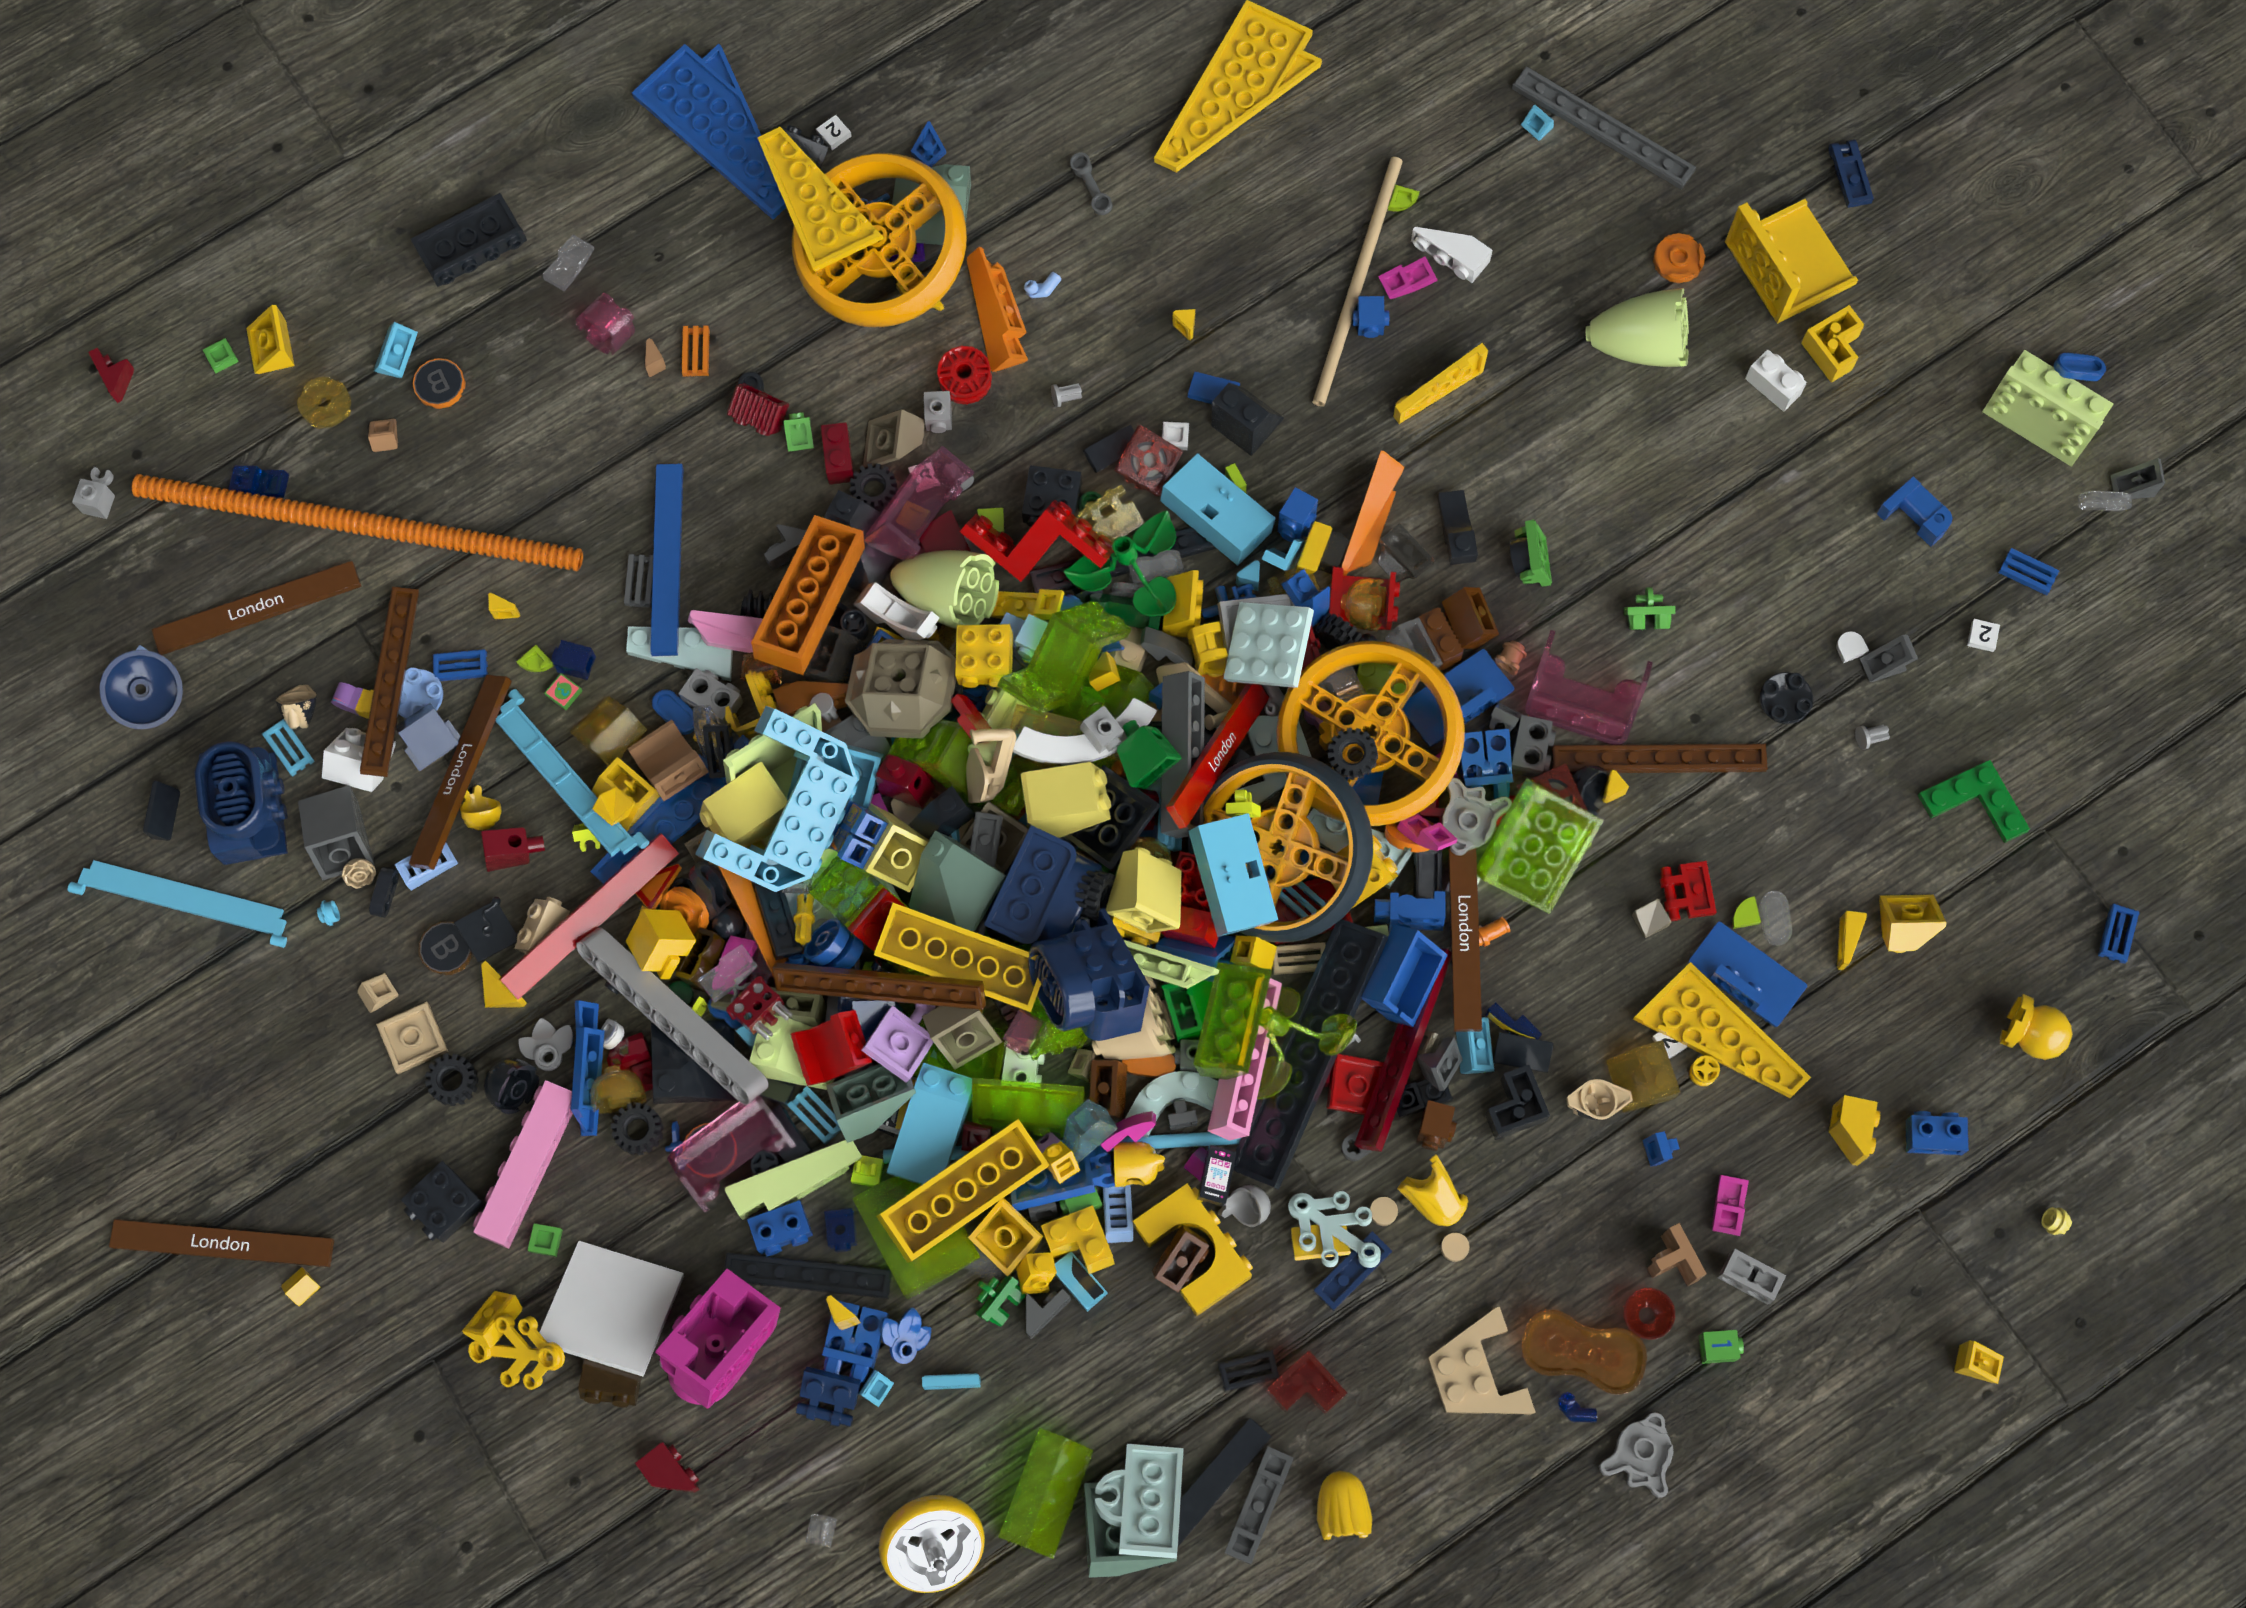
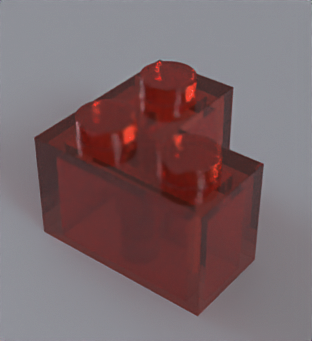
(1308, 1378)

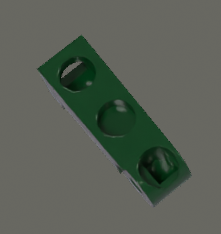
(1124, 608)

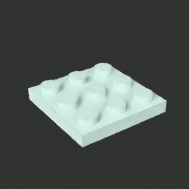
(1268, 644)

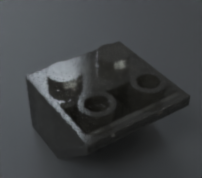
(834, 657)

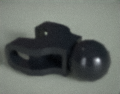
(723, 919)

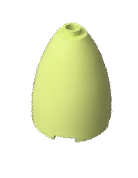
(1644, 329)
(950, 584)

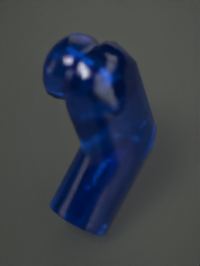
(1574, 1412)

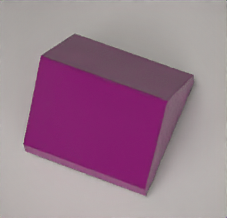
(1196, 1163)

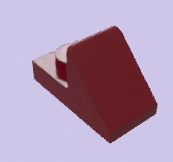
(115, 376)

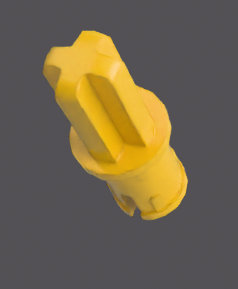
(804, 919)

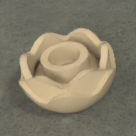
(358, 873)

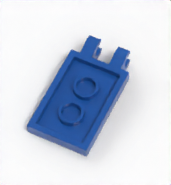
(1045, 1189)

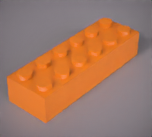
(808, 595)

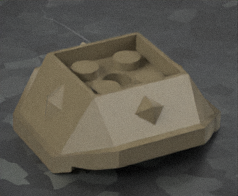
(905, 706)

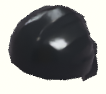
(1590, 783)

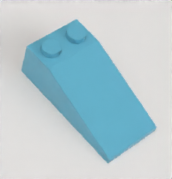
(931, 1124)

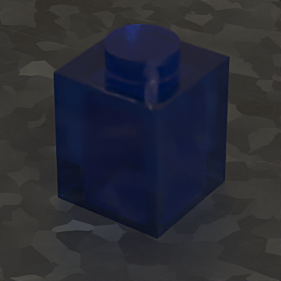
(573, 659)

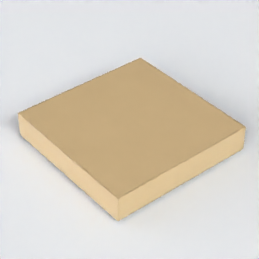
(412, 1038)

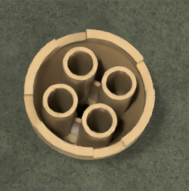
(1150, 1042)

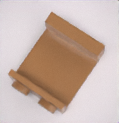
(667, 760)

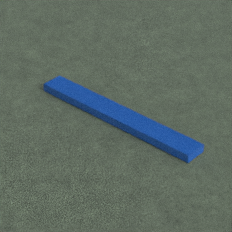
(667, 560)

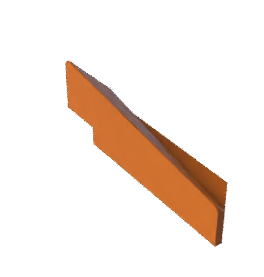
(997, 312)
(1373, 514)
(746, 901)

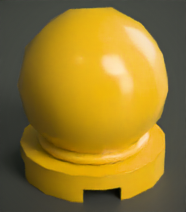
(2039, 1030)

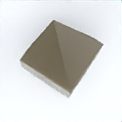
(1651, 918)

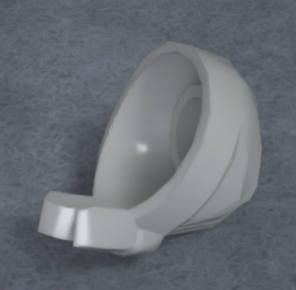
(1248, 1205)

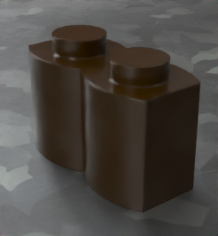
(702, 958)

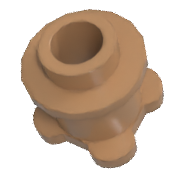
(1511, 657)

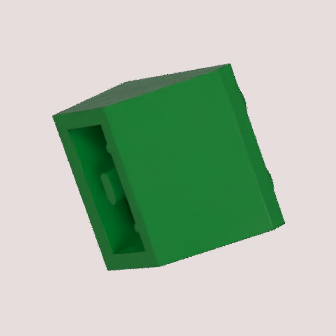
(1187, 1008)

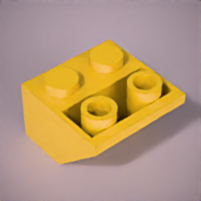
(1188, 604)
(631, 784)
(1853, 1127)

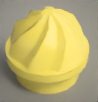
(2056, 1221)

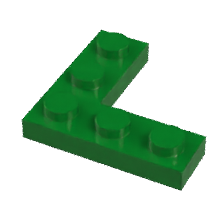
(1988, 786)

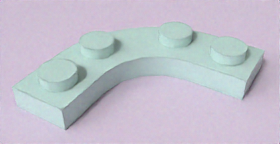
(1174, 1087)

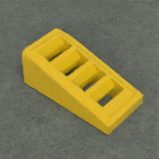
(1849, 932)

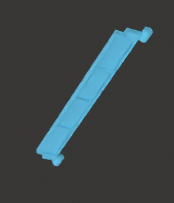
(563, 777)
(183, 898)

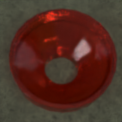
(1661, 1306)

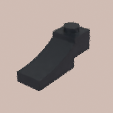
(1457, 527)

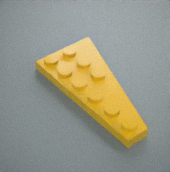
(820, 212)
(1711, 1024)

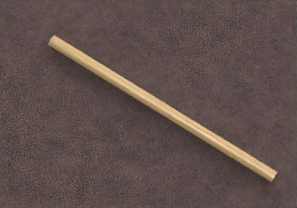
(1357, 282)

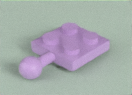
(900, 1042)

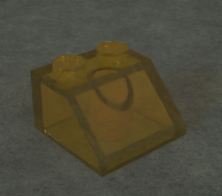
(609, 730)
(1646, 1074)

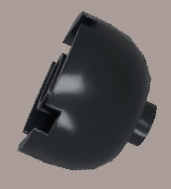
(510, 1084)

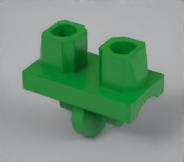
(991, 1308)

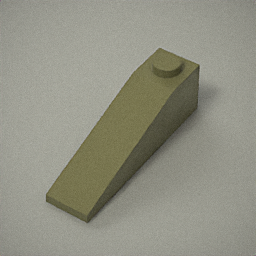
(805, 1007)

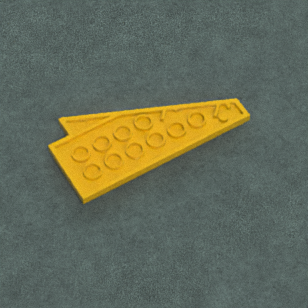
(1247, 73)

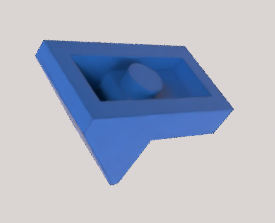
(1304, 594)

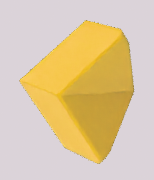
(1104, 672)
(613, 806)

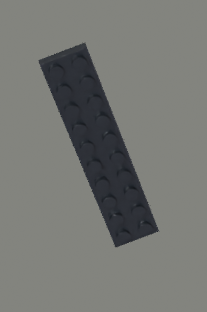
(1333, 990)

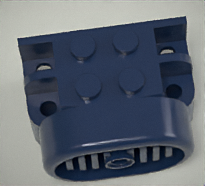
(241, 802)
(1041, 890)
(1089, 979)

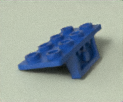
(1478, 687)
(1748, 974)

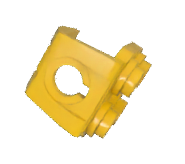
(1208, 649)
(760, 690)

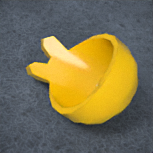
(479, 811)

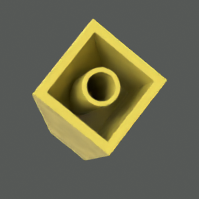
(1066, 798)
(745, 807)
(896, 853)
(1146, 892)

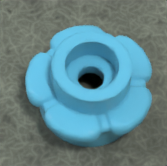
(328, 912)

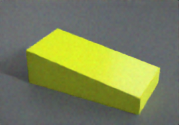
(700, 1006)

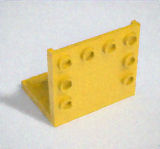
(1787, 259)

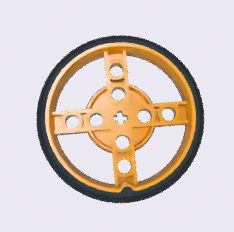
(1349, 872)

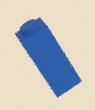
(1200, 954)

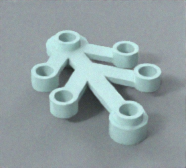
(1331, 1226)

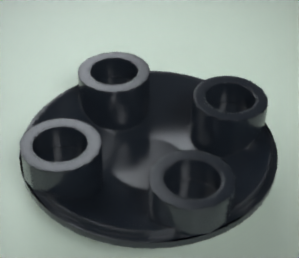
(1786, 697)

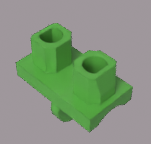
(1662, 614)

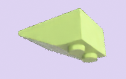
(777, 1056)

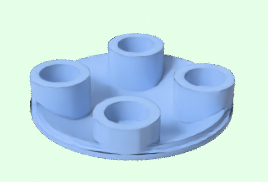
(419, 690)

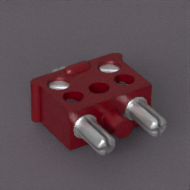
(757, 1006)

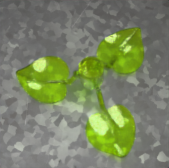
(1335, 1037)

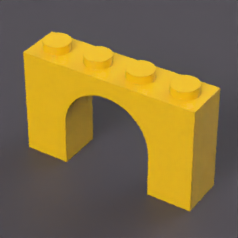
(1228, 1268)

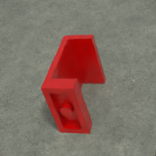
(1341, 584)
(831, 1048)

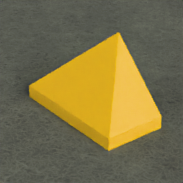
(495, 993)

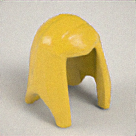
(1435, 1196)
(1343, 1507)

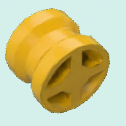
(1706, 1065)

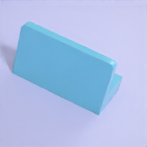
(1283, 560)

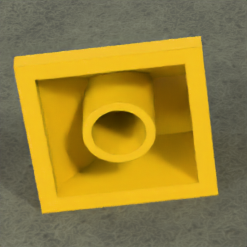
(1909, 921)

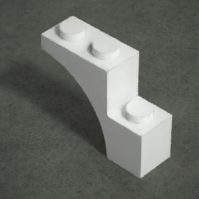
(903, 618)

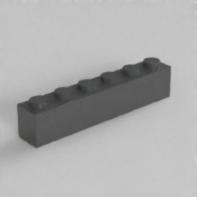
(1184, 728)

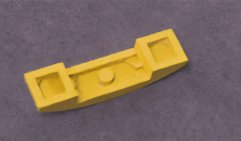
(1021, 604)

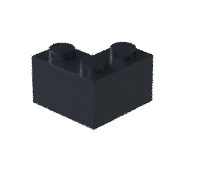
(1524, 1104)

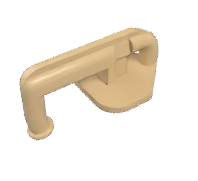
(1212, 698)
(987, 781)

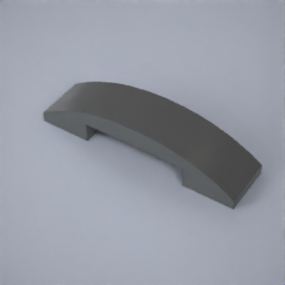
(1259, 1505)

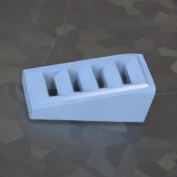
(422, 877)
(1118, 1230)

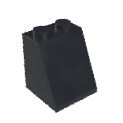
(1243, 418)

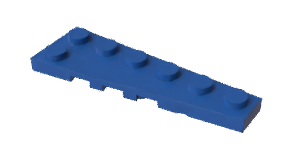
(666, 817)

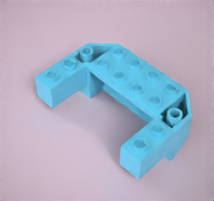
(808, 816)

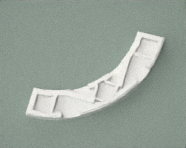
(1076, 749)

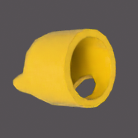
(1136, 1163)

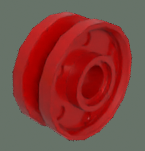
(964, 360)

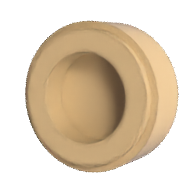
(1384, 1211)
(1455, 1247)

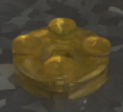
(327, 416)

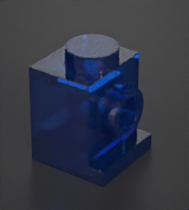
(842, 1217)

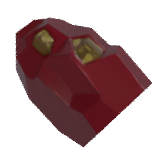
(630, 1052)

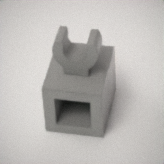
(94, 496)

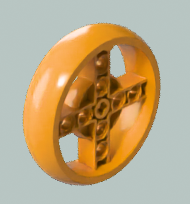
(921, 291)
(1409, 670)

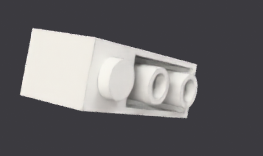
(1457, 251)

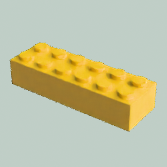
(957, 953)
(962, 1191)

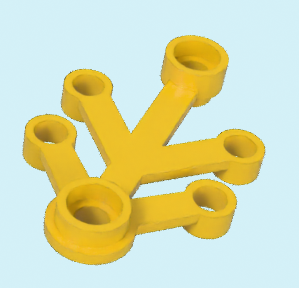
(549, 1354)

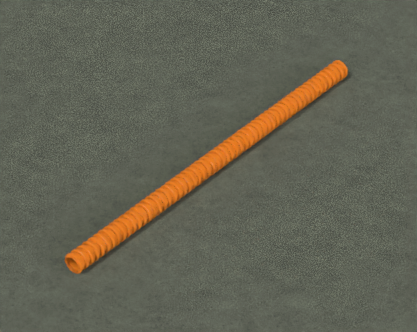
(356, 522)

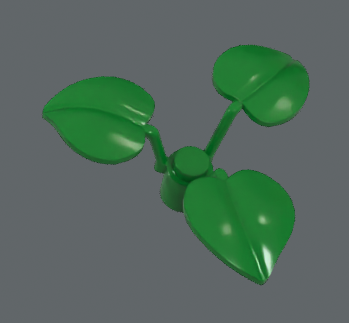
(1153, 536)

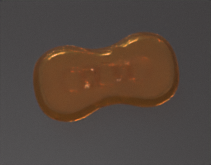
(1562, 1346)

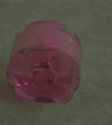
(606, 324)

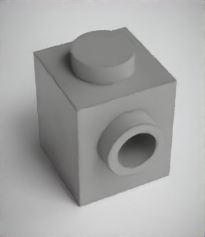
(938, 411)
(1102, 730)

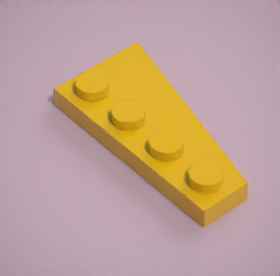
(1448, 380)

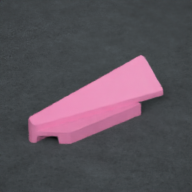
(725, 630)

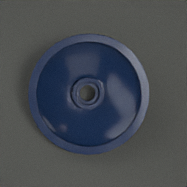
(147, 709)

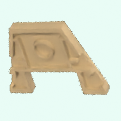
(1465, 1376)

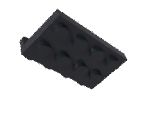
(469, 240)

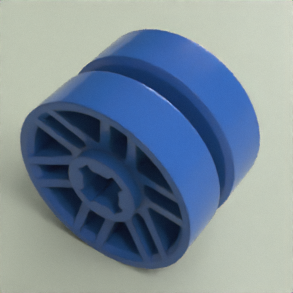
(833, 946)

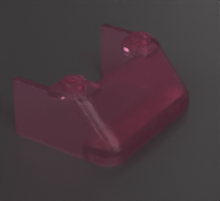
(917, 503)
(1581, 706)
(726, 1146)

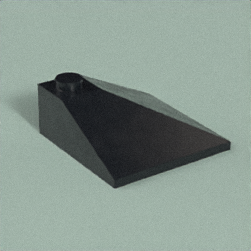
(873, 564)
(1129, 816)
(678, 1076)

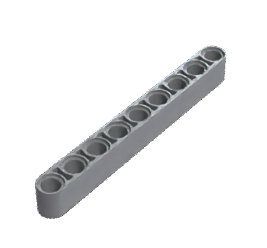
(672, 1016)

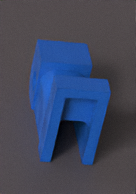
(1922, 508)

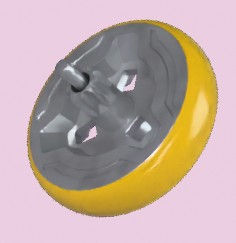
(935, 1560)

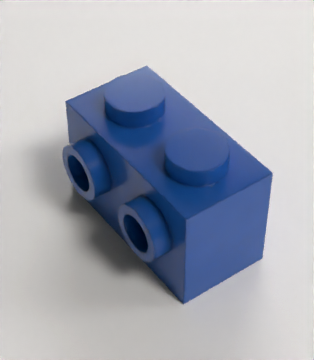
(1297, 515)
(1937, 1134)
(780, 1228)

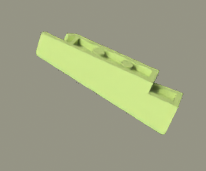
(1169, 967)
(792, 1180)

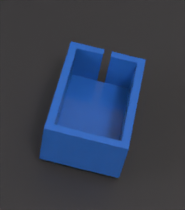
(1404, 975)

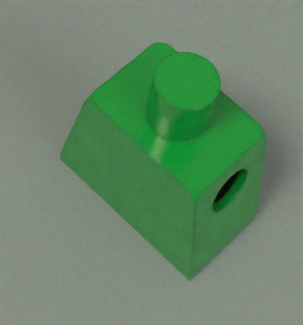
(1145, 754)

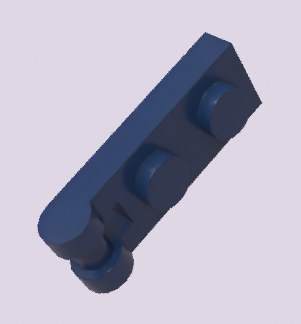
(1851, 173)

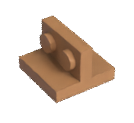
(1679, 1255)

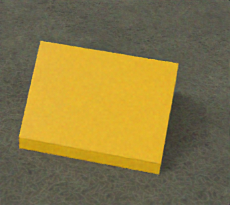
(270, 342)
(1005, 1237)

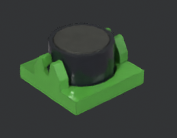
(1530, 554)

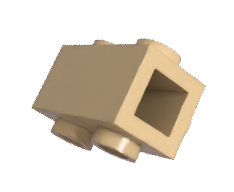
(541, 920)

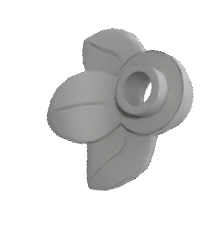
(546, 1041)

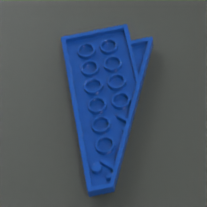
(709, 113)

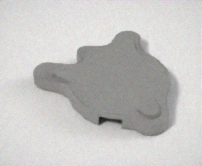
(1471, 816)
(1643, 1453)

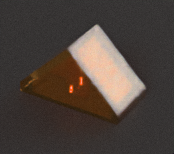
(770, 671)

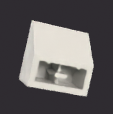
(344, 758)

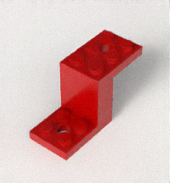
(1052, 523)

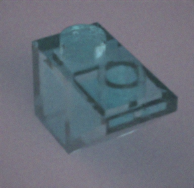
(1087, 1129)

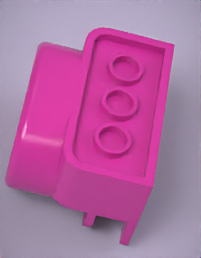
(717, 1340)

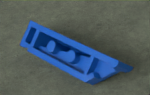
(586, 1065)

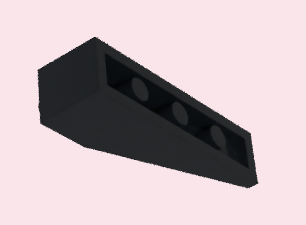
(943, 814)

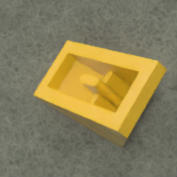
(1978, 1362)

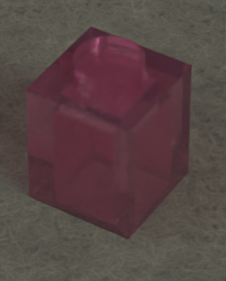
(1023, 1031)

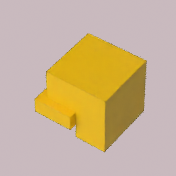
(659, 941)

